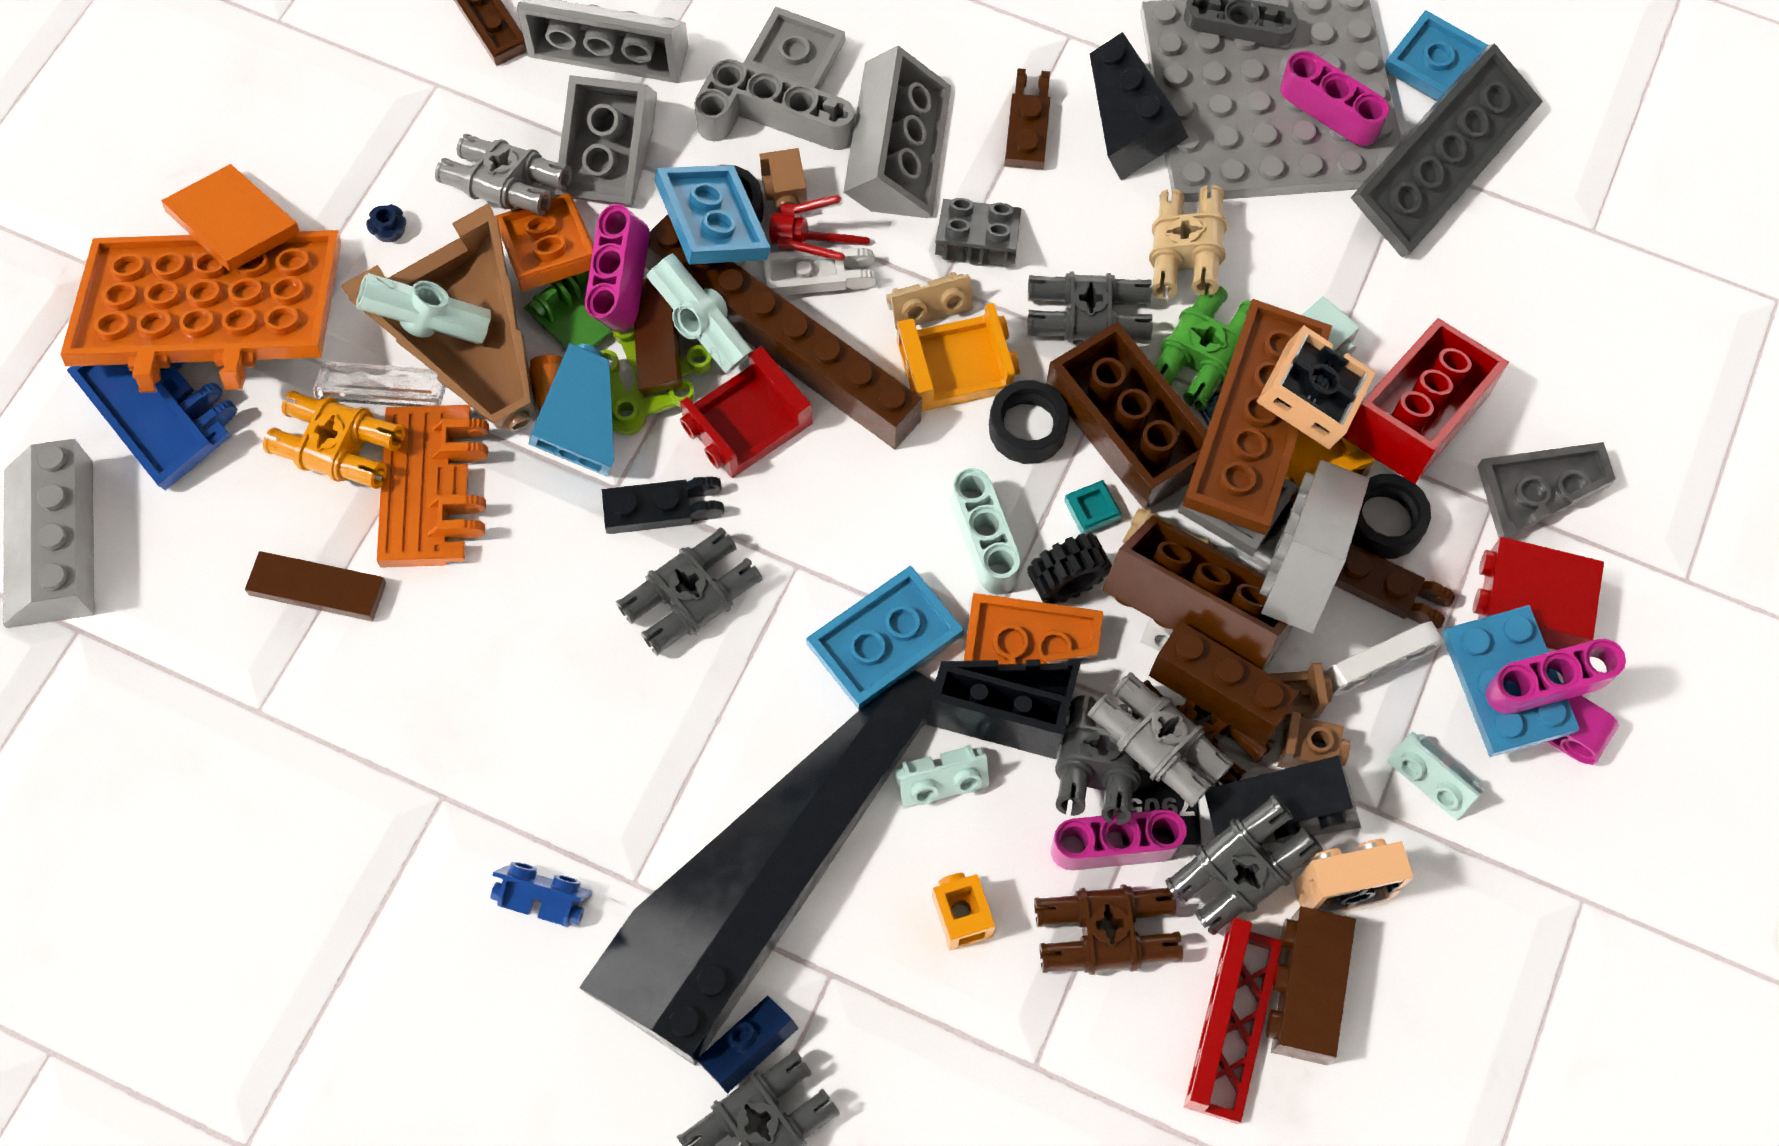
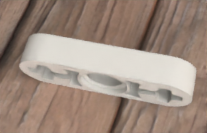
(1384, 658)

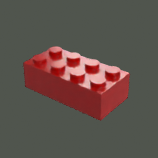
(1425, 400)

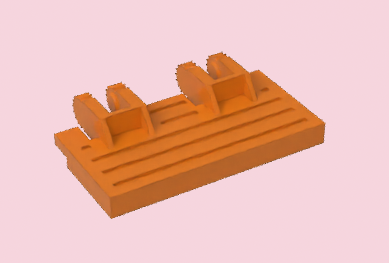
(427, 488)

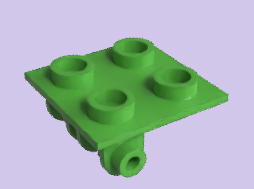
(564, 314)

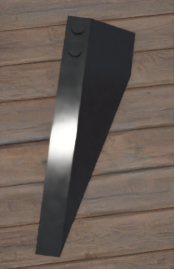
(718, 918)

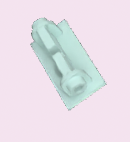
(1423, 766)
(960, 772)

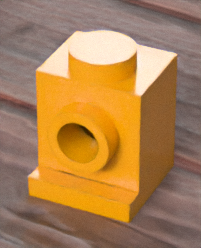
(966, 891)

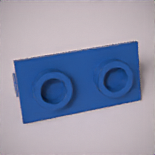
(557, 895)

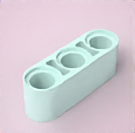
(985, 512)

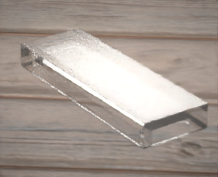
(378, 384)

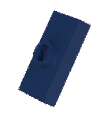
(747, 1044)

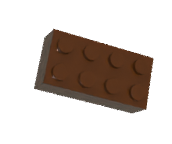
(1129, 414)
(1191, 582)

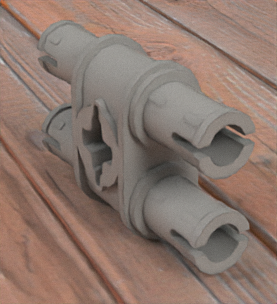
(503, 174)
(1161, 739)

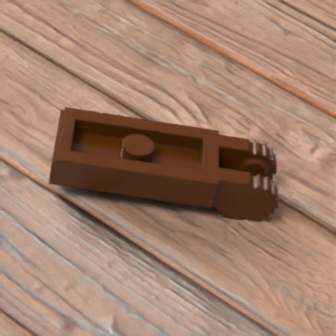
(1028, 124)
(1392, 587)

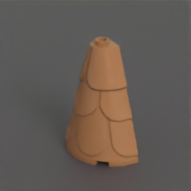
(473, 270)

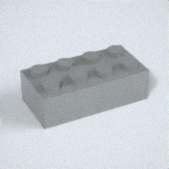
(1313, 545)

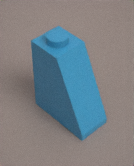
(578, 412)

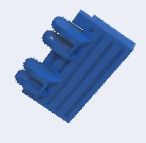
(156, 424)

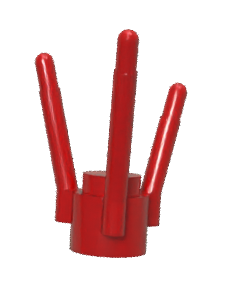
(790, 230)

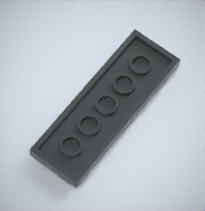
(1446, 150)

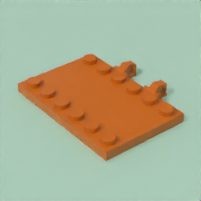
(176, 303)

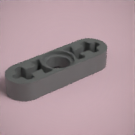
(1251, 32)

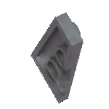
(1542, 483)

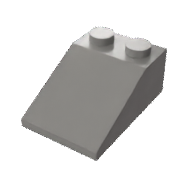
(606, 137)

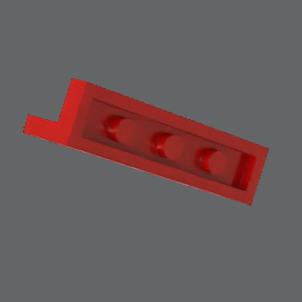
(1217, 1018)

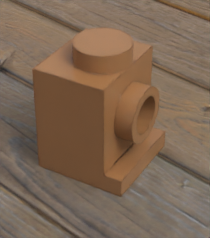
(783, 177)
(1298, 737)

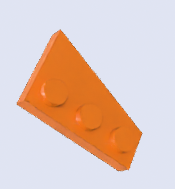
(1027, 630)

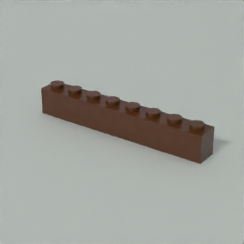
(801, 344)

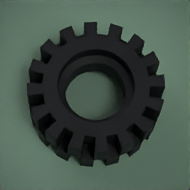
(1069, 568)

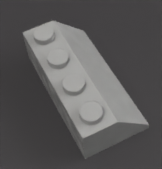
(604, 38)
(897, 136)
(48, 535)

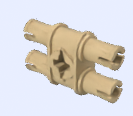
(1188, 242)

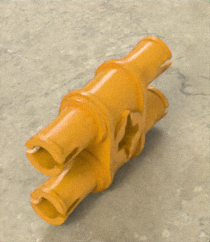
(334, 439)

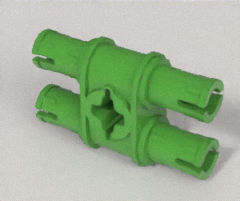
(1187, 347)

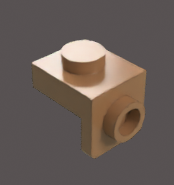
(1312, 688)

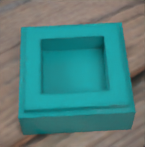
(1092, 507)

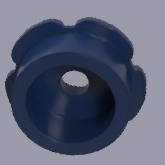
(390, 230)

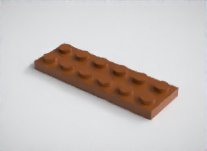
(1245, 443)

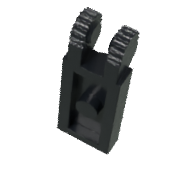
(660, 504)

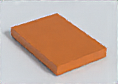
(230, 217)
(547, 245)

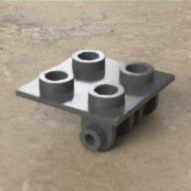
(980, 227)

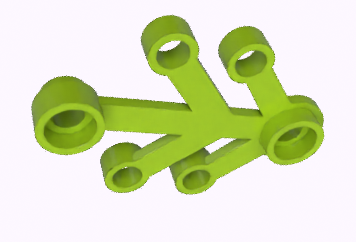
(635, 399)

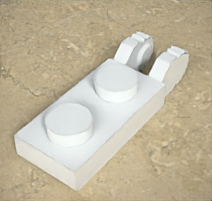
(807, 273)

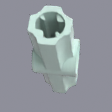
(423, 308)
(699, 313)

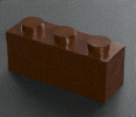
(1222, 683)
(1311, 985)

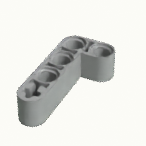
(773, 101)

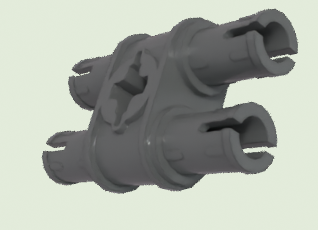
(1102, 294)
(688, 611)
(1093, 761)
(1243, 887)
(760, 1097)

